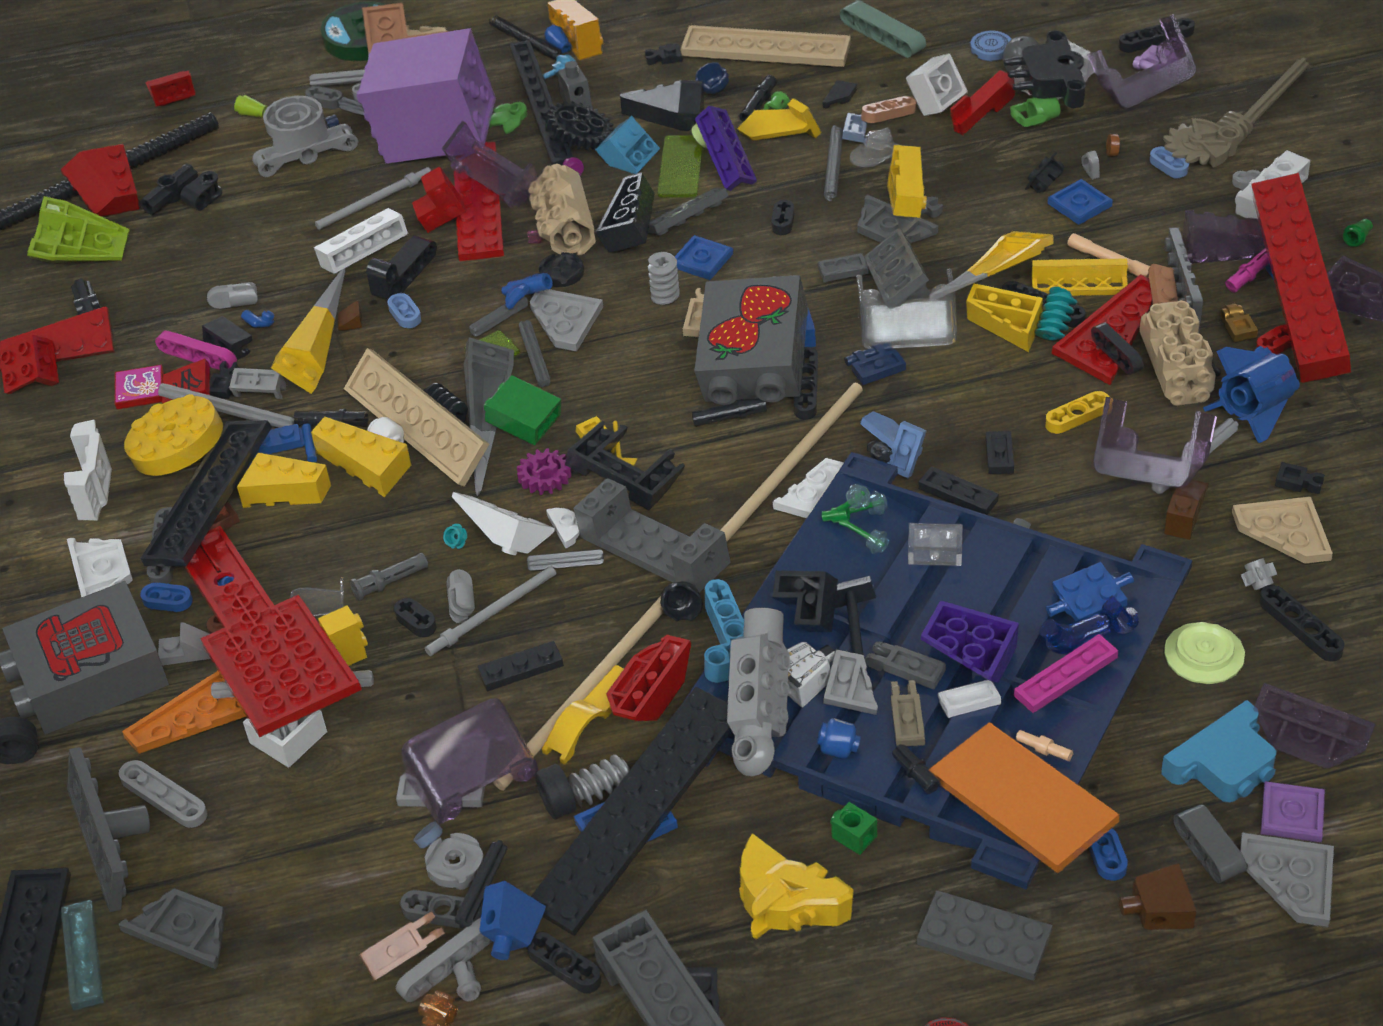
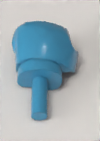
(560, 64)

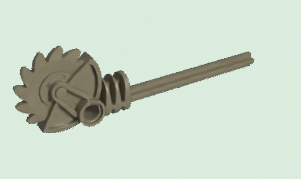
(1217, 141)

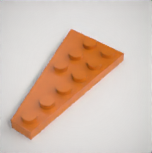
(183, 717)

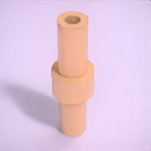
(1044, 745)

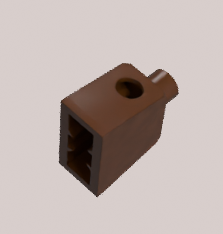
(1161, 900)

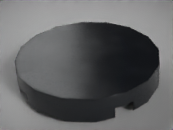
(563, 269)

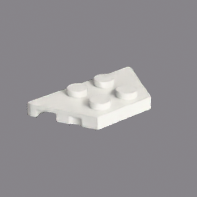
(99, 564)

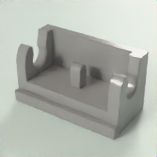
(257, 381)

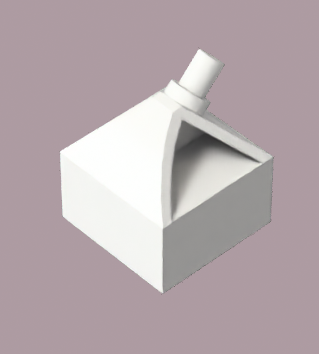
(936, 84)

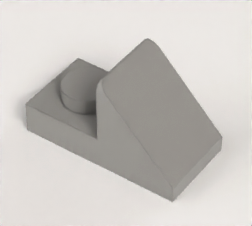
(184, 647)

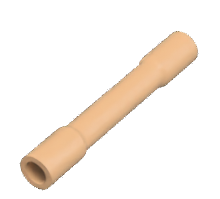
(1088, 247)

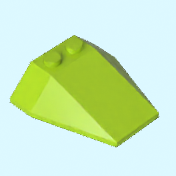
(75, 235)

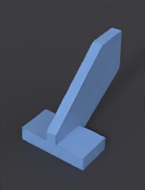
(902, 439)

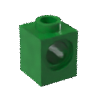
(853, 828)

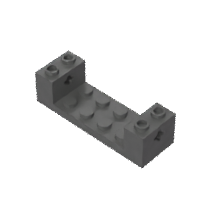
(611, 524)
(652, 974)

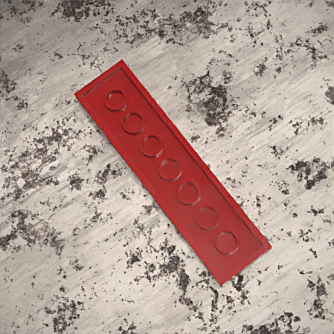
(481, 225)

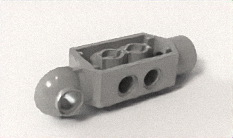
(758, 690)

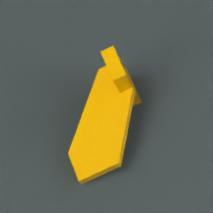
(782, 122)

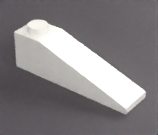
(504, 526)

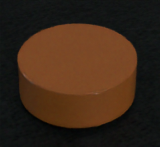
(1112, 145)

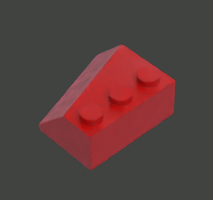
(103, 180)

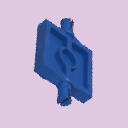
(1086, 591)

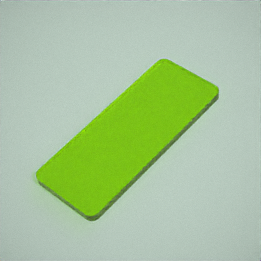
(680, 167)

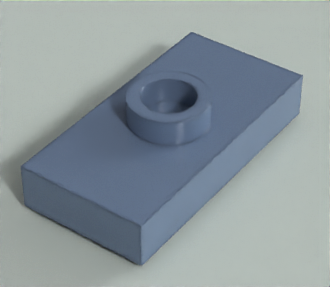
(854, 128)

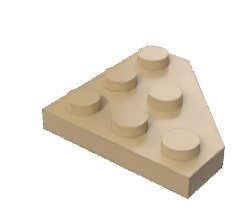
(1286, 526)

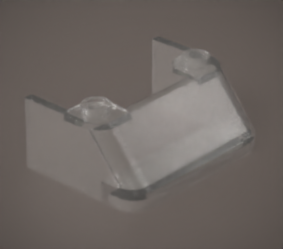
(909, 325)

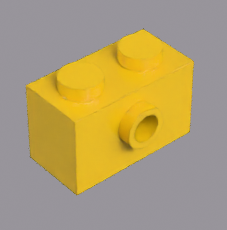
(345, 634)

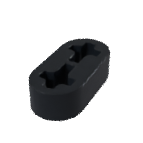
(783, 217)
(411, 621)

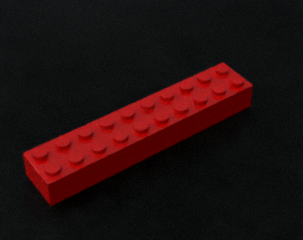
(1301, 278)

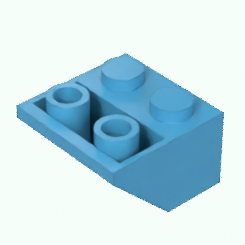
(628, 147)

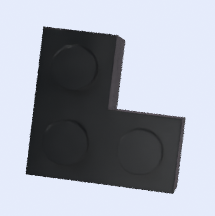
(812, 593)

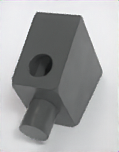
(573, 81)

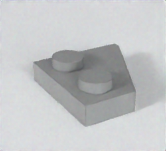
(850, 684)

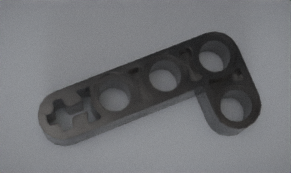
(397, 274)

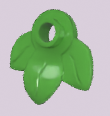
(509, 116)

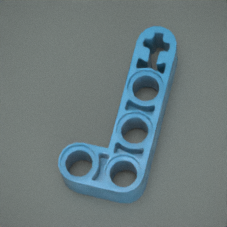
(727, 625)

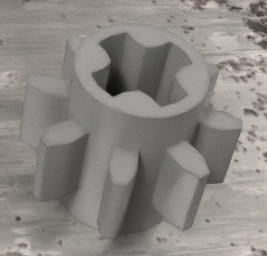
(1258, 574)

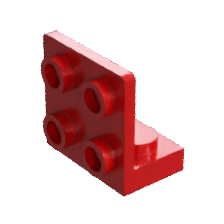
(171, 88)
(28, 362)

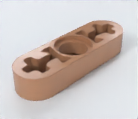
(888, 109)

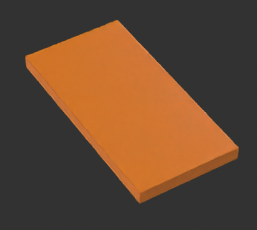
(1024, 797)

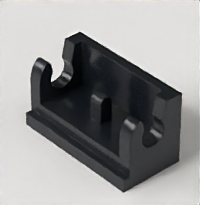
(227, 335)

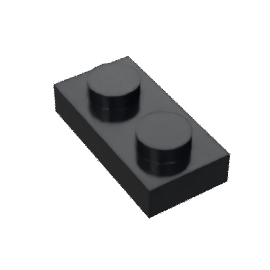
(999, 452)

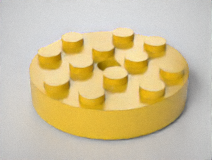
(173, 435)

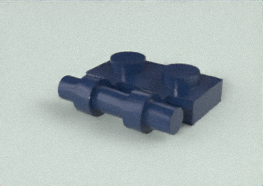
(875, 363)

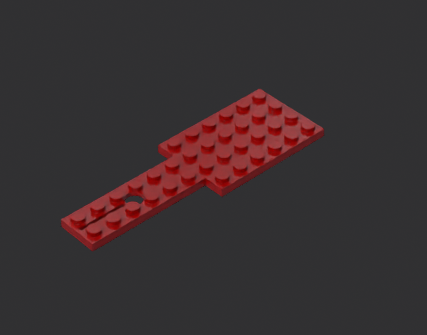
(267, 653)

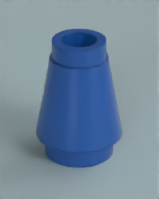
(557, 38)

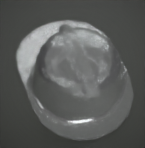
(875, 148)

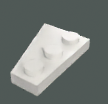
(804, 496)

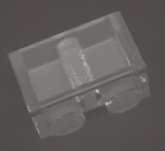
(935, 544)

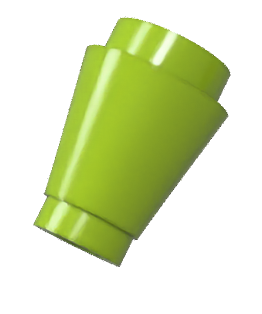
(249, 107)

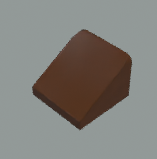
(350, 317)

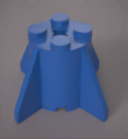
(1255, 387)

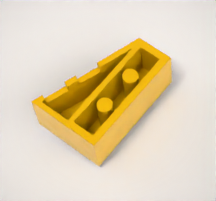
(906, 182)
(1005, 313)
(283, 480)

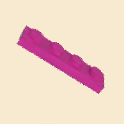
(1066, 673)

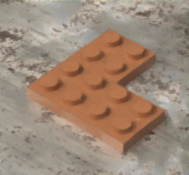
(386, 24)

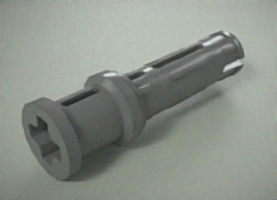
(378, 579)

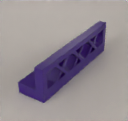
(723, 149)

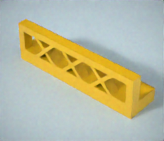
(1079, 273)

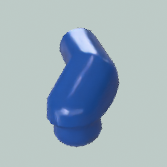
(265, 320)

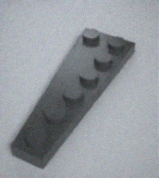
(1184, 279)

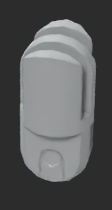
(232, 295)
(460, 595)

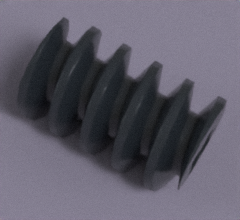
(447, 400)

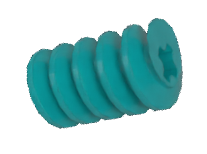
(1055, 314)

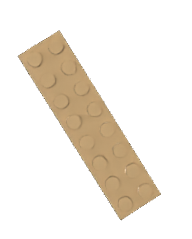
(766, 46)
(424, 421)

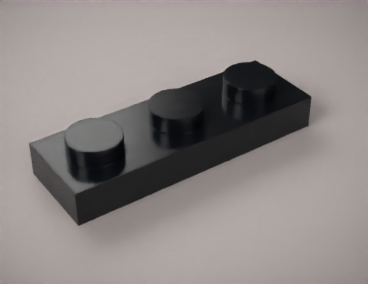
(958, 491)
(520, 666)

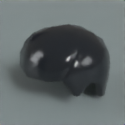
(681, 601)

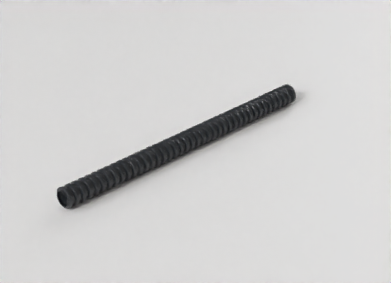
(136, 156)

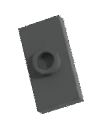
(842, 267)

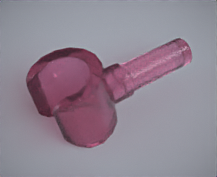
(533, 236)

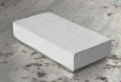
(969, 698)

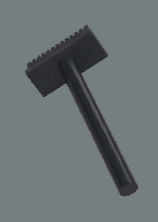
(849, 595)

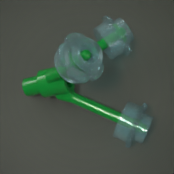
(861, 499)

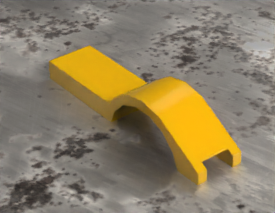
(577, 716)

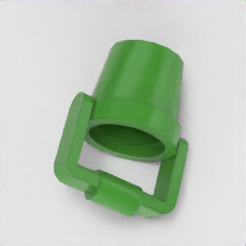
(1037, 111)

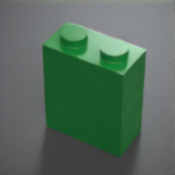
(522, 409)

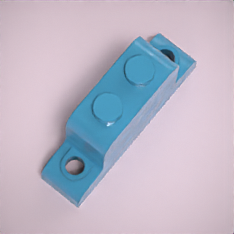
(1224, 756)

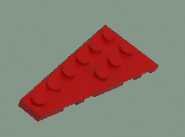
(1123, 314)

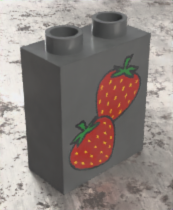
(752, 339)

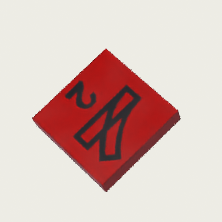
(190, 377)

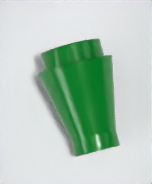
(1356, 233)

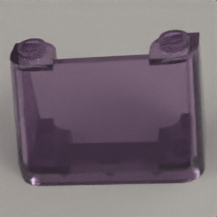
(465, 756)

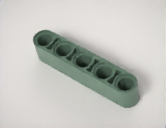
(883, 28)

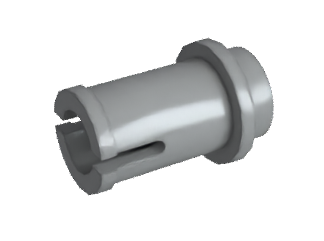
(467, 987)

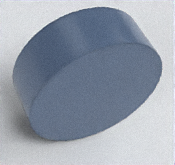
(428, 835)

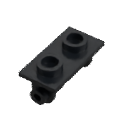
(1048, 172)

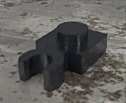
(666, 54)
(220, 382)
(1295, 477)

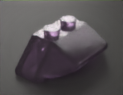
(1310, 728)

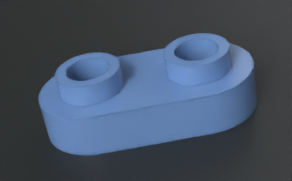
(1165, 162)
(404, 310)

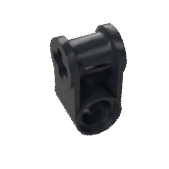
(201, 192)

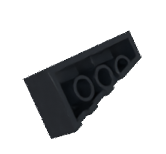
(627, 215)

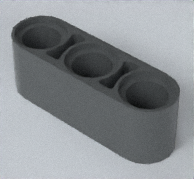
(1210, 843)

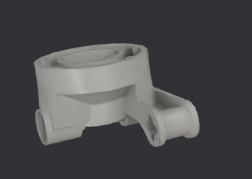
(299, 133)

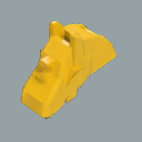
(788, 893)

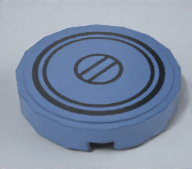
(989, 45)

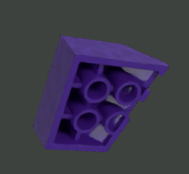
(973, 638)

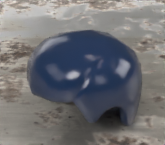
(713, 77)

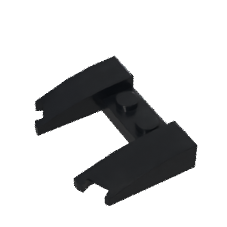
(594, 455)

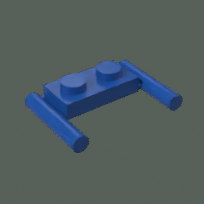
(289, 438)

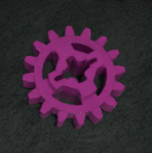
(543, 471)

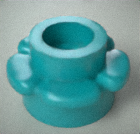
(450, 536)

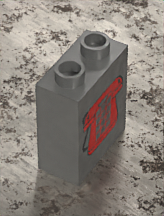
(81, 658)

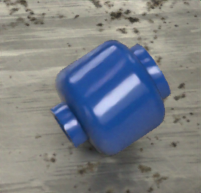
(838, 738)

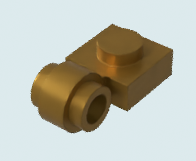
(1237, 324)

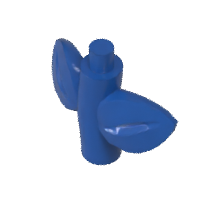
(517, 289)

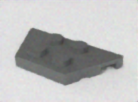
(879, 222)
(181, 926)

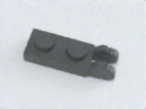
(906, 664)

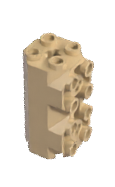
(562, 210)
(1178, 352)

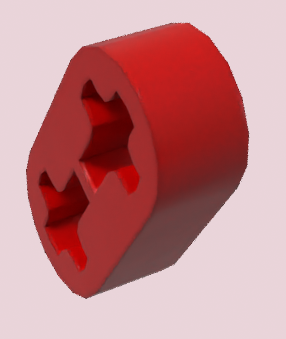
(1274, 338)

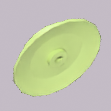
(1204, 653)

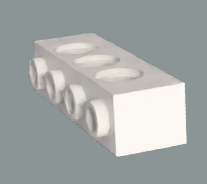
(1284, 165)
(361, 240)

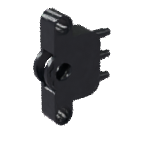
(1049, 71)

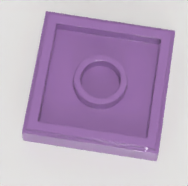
(1293, 811)

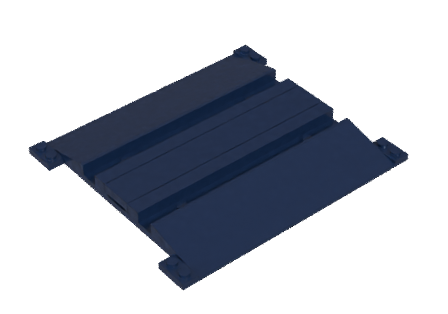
(1002, 574)

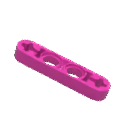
(194, 349)

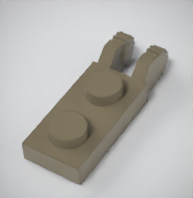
(907, 715)

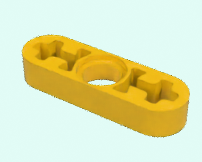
(1062, 418)

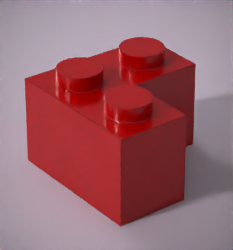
(440, 203)

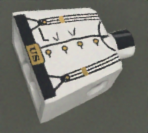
(808, 671)

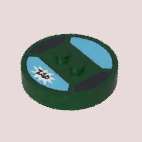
(345, 32)

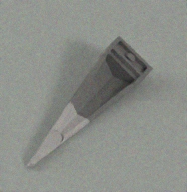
(484, 370)

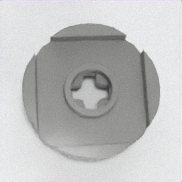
(454, 875)

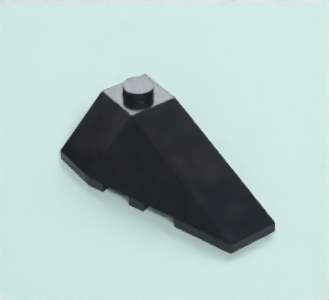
(668, 105)

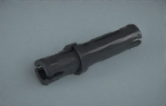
(761, 94)
(729, 411)
(352, 418)

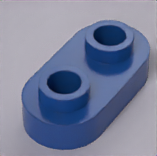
(166, 597)
(1109, 856)

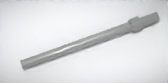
(409, 181)
(451, 636)

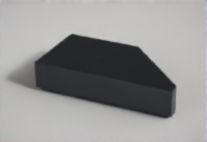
(840, 92)

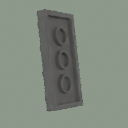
(984, 935)

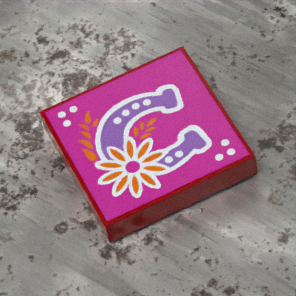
(138, 386)

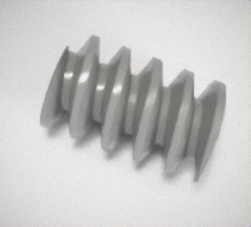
(663, 278)
(598, 779)

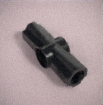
(168, 189)
(84, 296)

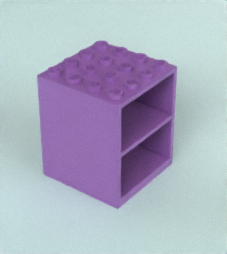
(422, 91)

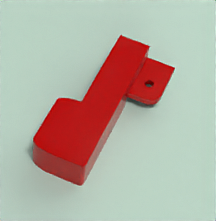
(991, 95)

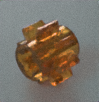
(438, 1009)

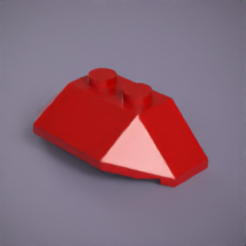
(650, 680)

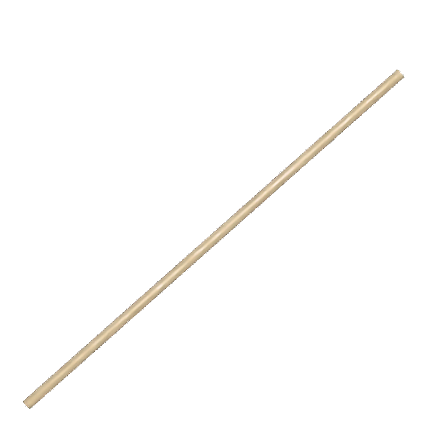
(656, 610)

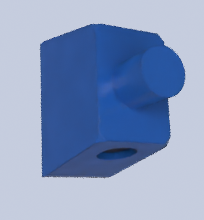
(509, 918)

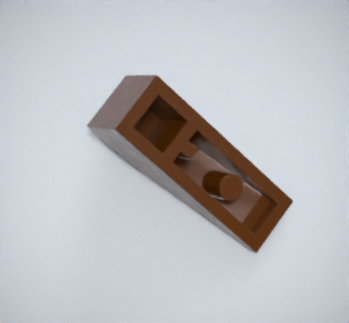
(1185, 509)

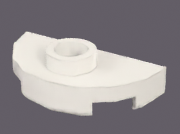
(564, 524)

